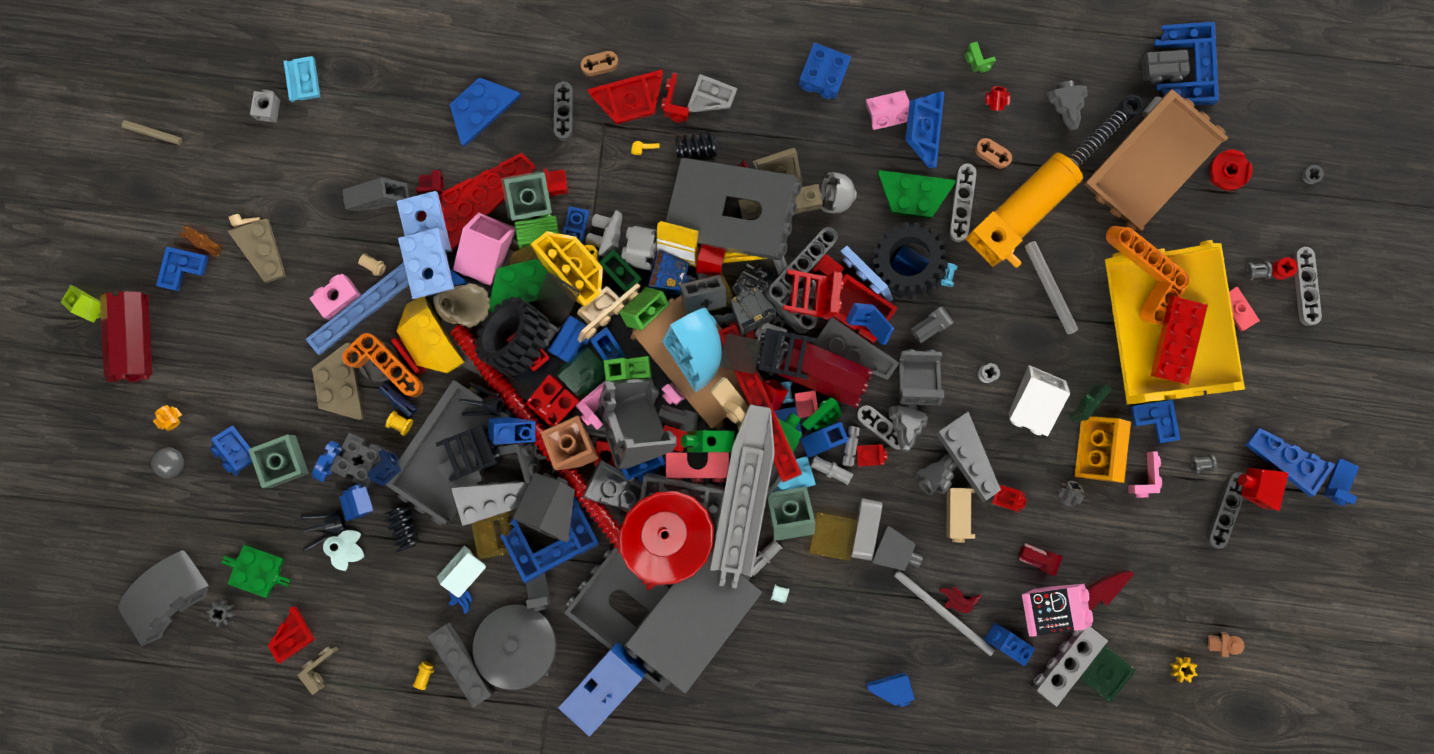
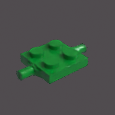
(256, 571)

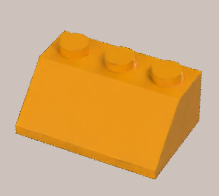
(1103, 449)

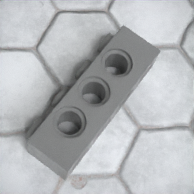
(1068, 676)

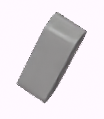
(866, 529)

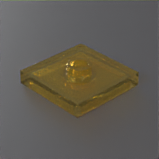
(833, 536)

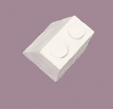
(1038, 401)

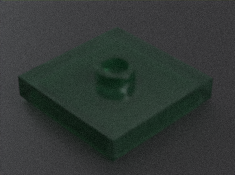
(583, 373)
(1090, 402)
(1107, 674)

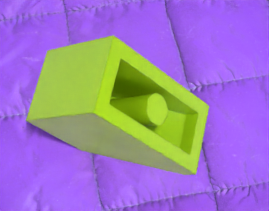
(82, 304)

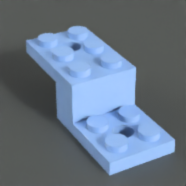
(425, 245)

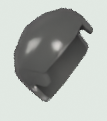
(167, 462)

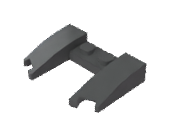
(708, 495)

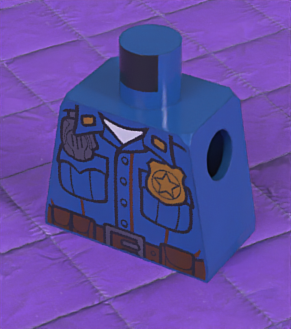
(669, 274)

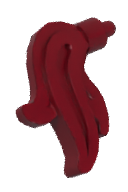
(957, 600)

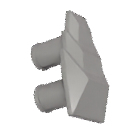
(611, 234)

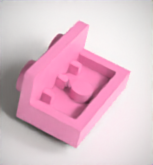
(888, 109)

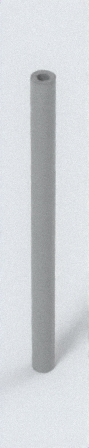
(944, 613)

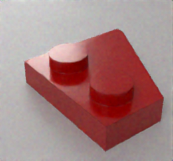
(290, 637)

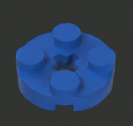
(325, 461)

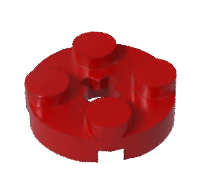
(1239, 163)

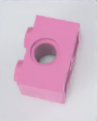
(322, 296)

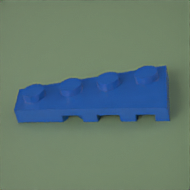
(1304, 469)

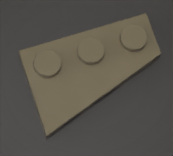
(260, 248)

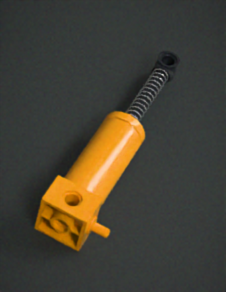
(1041, 193)

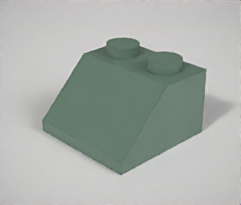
(790, 513)

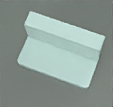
(460, 572)

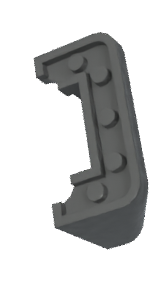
(633, 422)

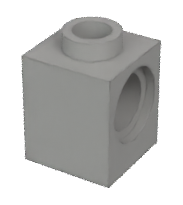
(269, 113)

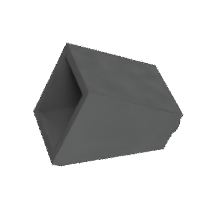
(547, 506)

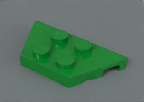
(914, 193)
(518, 280)

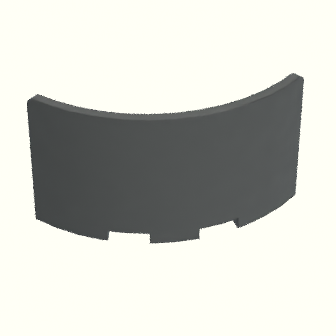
(159, 594)

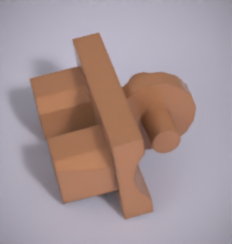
(1225, 644)

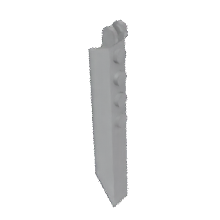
(744, 496)

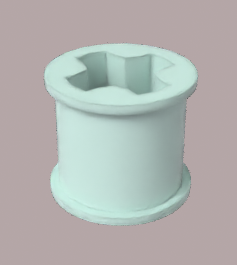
(779, 594)

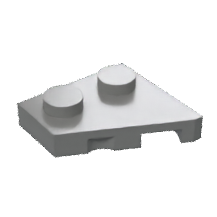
(711, 95)

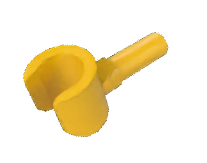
(638, 146)

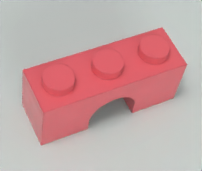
(716, 467)

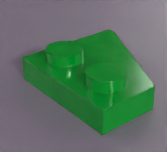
(825, 416)

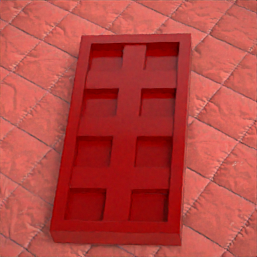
(1179, 340)

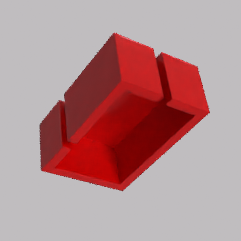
(856, 292)

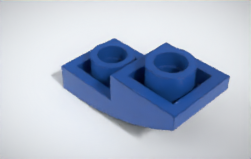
(576, 222)

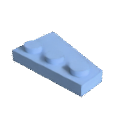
(866, 274)

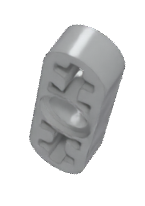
(873, 413)

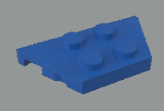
(480, 107)
(925, 126)

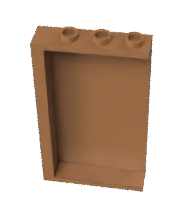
(1155, 160)
(702, 400)

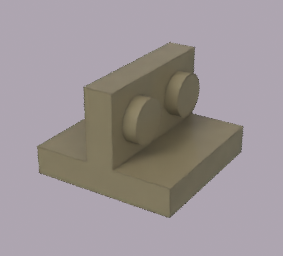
(782, 162)

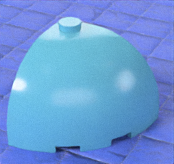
(695, 347)

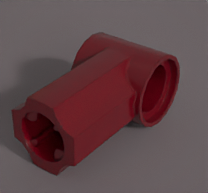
(1043, 560)

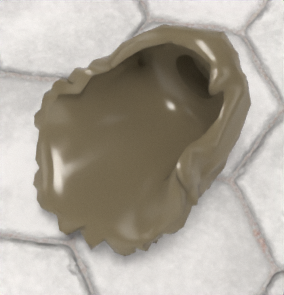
(463, 305)

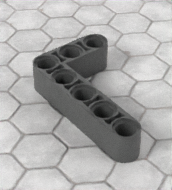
(783, 288)

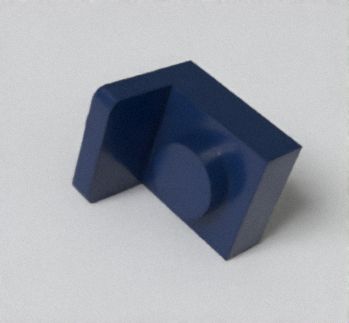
(385, 469)

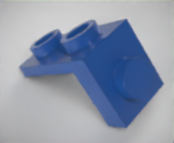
(870, 316)
(1341, 482)
(1009, 644)

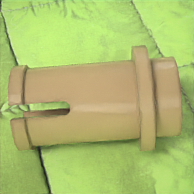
(373, 265)

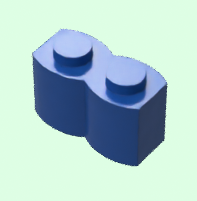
(355, 502)

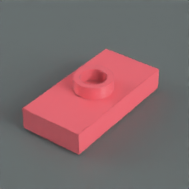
(1242, 312)

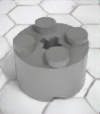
(641, 247)

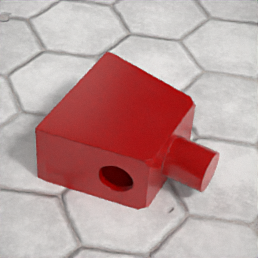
(1263, 487)

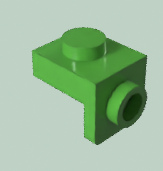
(974, 57)

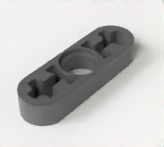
(558, 97)

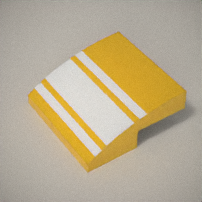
(678, 242)

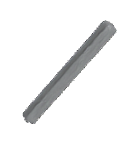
(1051, 287)

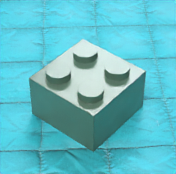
(526, 195)
(278, 461)

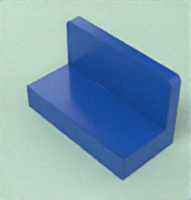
(908, 262)

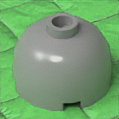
(837, 193)

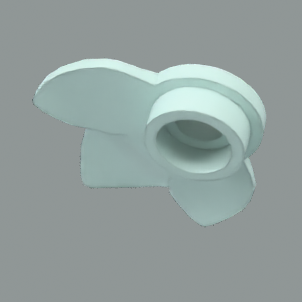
(346, 551)

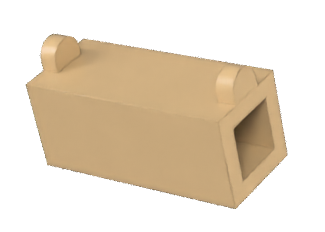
(959, 514)

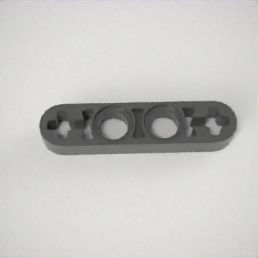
(1223, 508)

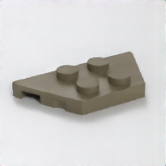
(338, 385)

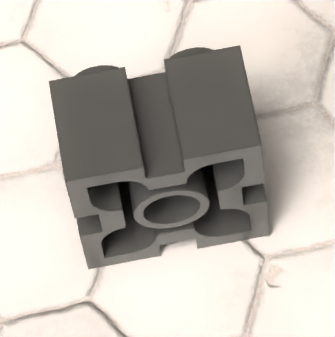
(348, 463)

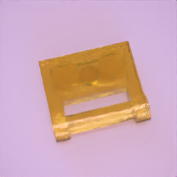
(486, 538)

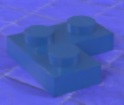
(176, 263)
(1162, 416)

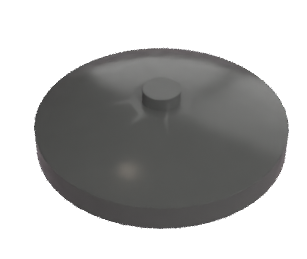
(514, 647)

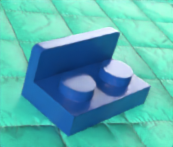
(232, 450)

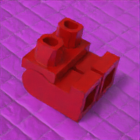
(552, 411)

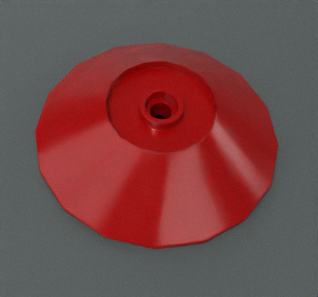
(680, 551)

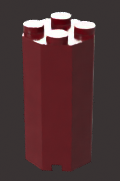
(126, 336)
(829, 374)

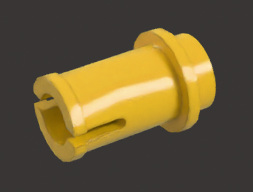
(423, 675)

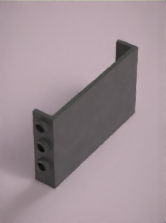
(419, 476)
(691, 625)

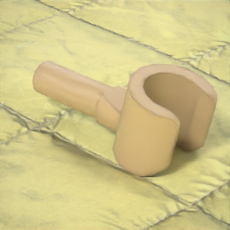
(236, 220)

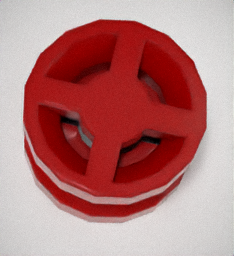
(1280, 272)

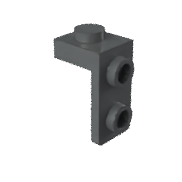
(526, 458)
(538, 593)

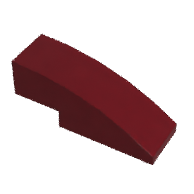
(1107, 588)

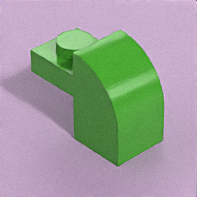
(627, 369)

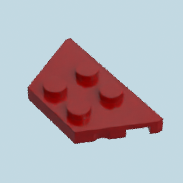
(629, 97)

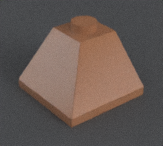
(569, 444)

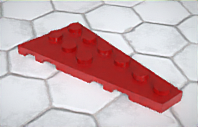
(477, 196)

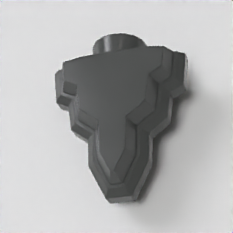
(1068, 101)
(907, 423)
(937, 475)

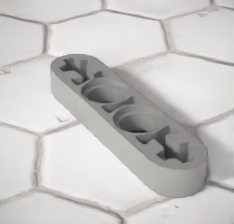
(965, 203)
(1311, 286)

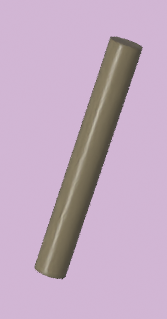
(152, 132)

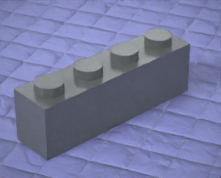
(461, 664)

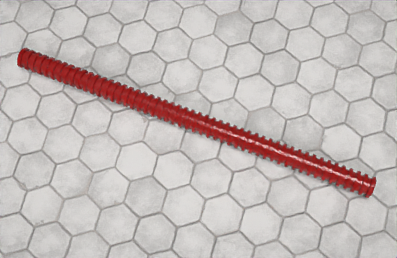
(521, 411)

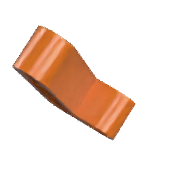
(387, 367)

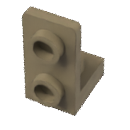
(312, 679)

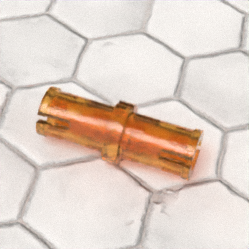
(201, 240)

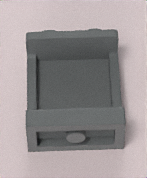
(920, 377)

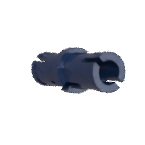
(398, 399)

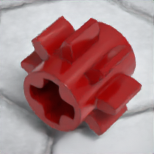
(997, 98)

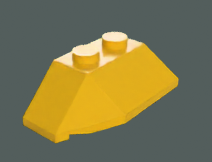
(570, 262)
(427, 338)

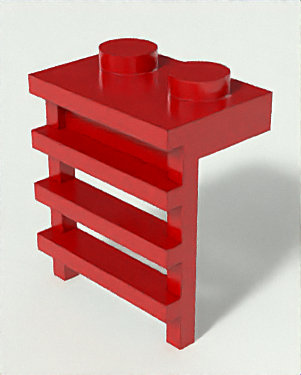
(826, 298)

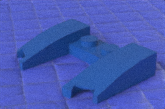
(1203, 40)
(534, 565)

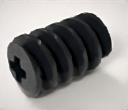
(695, 145)
(402, 528)

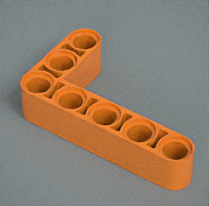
(1170, 277)

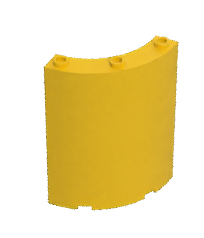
(1217, 356)

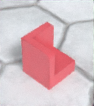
(806, 403)

